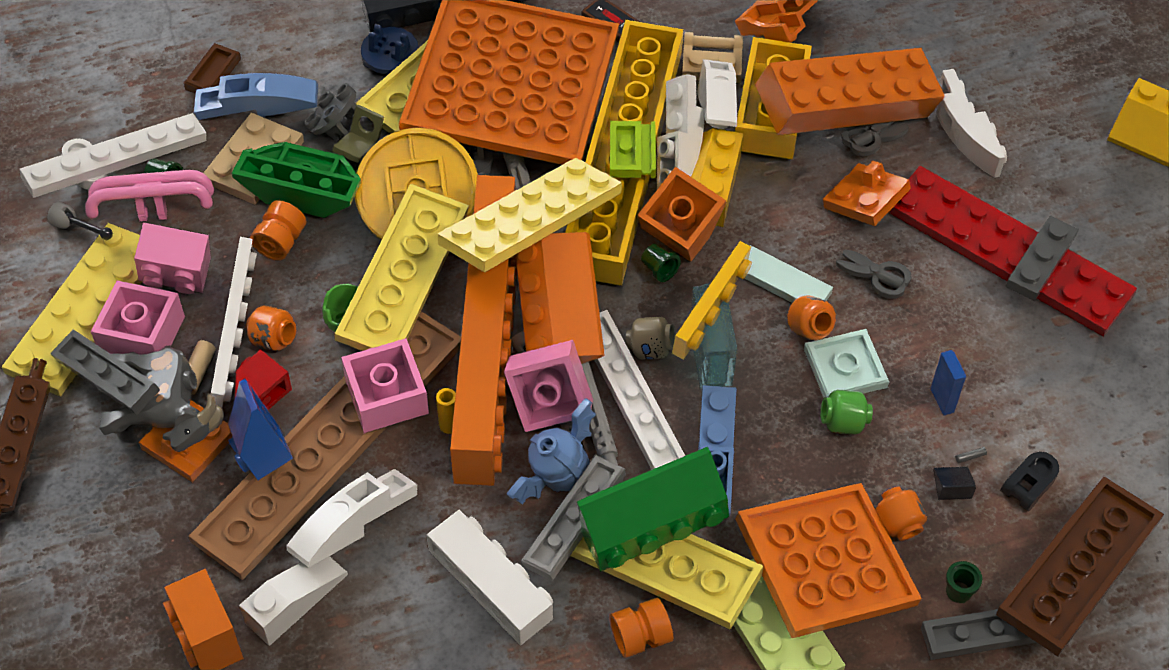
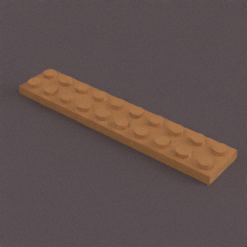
(322, 449)

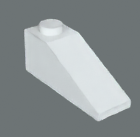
(288, 597)

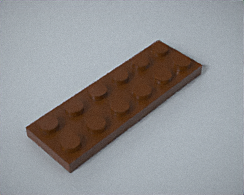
(1079, 566)

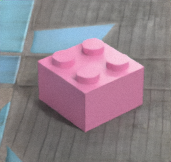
(172, 258)
(138, 319)
(547, 384)
(385, 385)

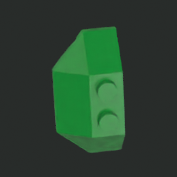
(300, 175)

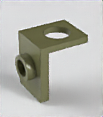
(359, 141)

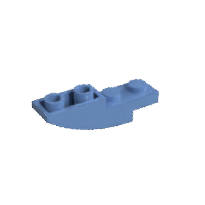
(261, 92)
(717, 431)

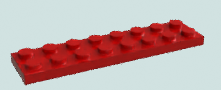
(1000, 242)

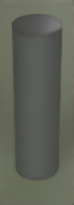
(971, 455)

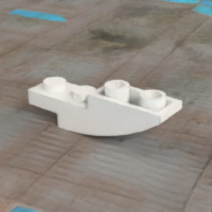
(683, 129)
(969, 130)
(345, 514)

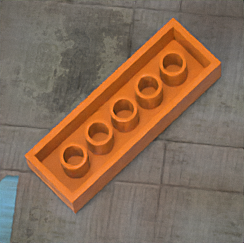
(849, 90)

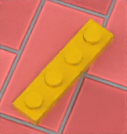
(708, 308)

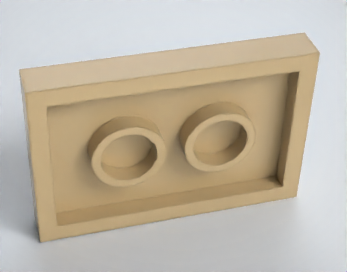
(253, 134)

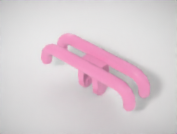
(149, 185)

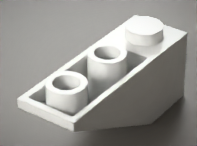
(718, 93)

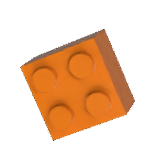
(201, 623)

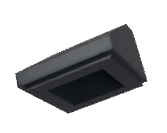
(954, 483)

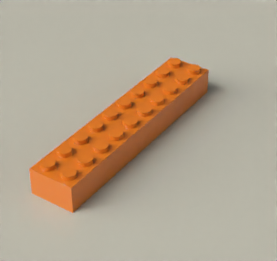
(484, 352)

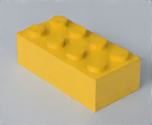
(752, 118)

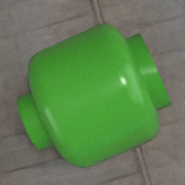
(846, 412)

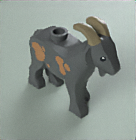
(171, 404)

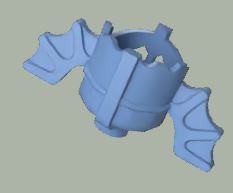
(556, 457)

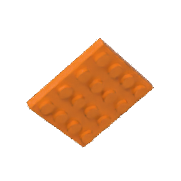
(827, 560)

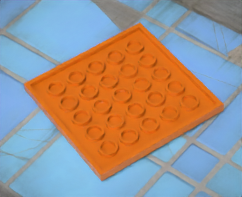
(512, 78)

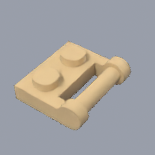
(693, 58)

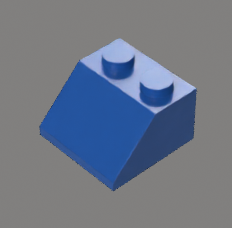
(256, 434)

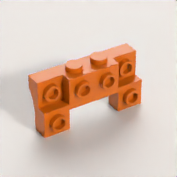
(774, 19)

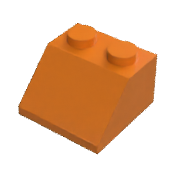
(682, 214)

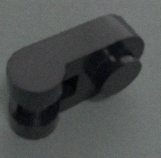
(1037, 469)

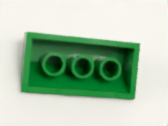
(653, 509)

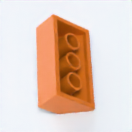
(560, 294)

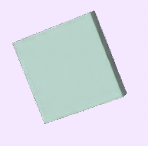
(846, 363)

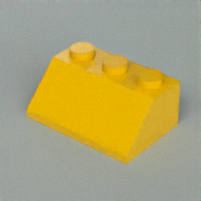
(1144, 122)
(719, 164)

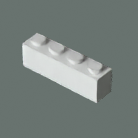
(491, 576)

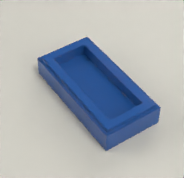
(948, 382)

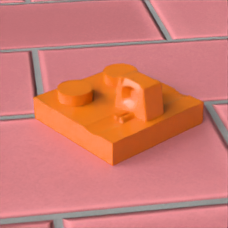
(867, 193)
(192, 460)

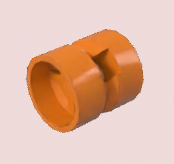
(278, 230)
(641, 627)

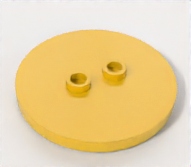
(415, 158)

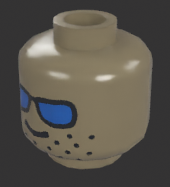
(650, 338)

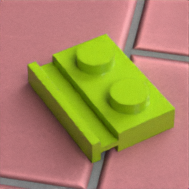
(632, 149)

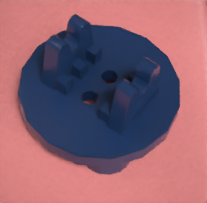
(380, 43)

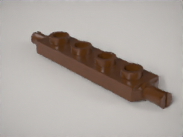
(19, 431)

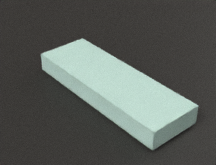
(783, 278)

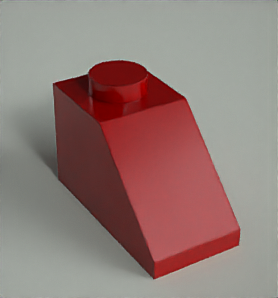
(266, 378)

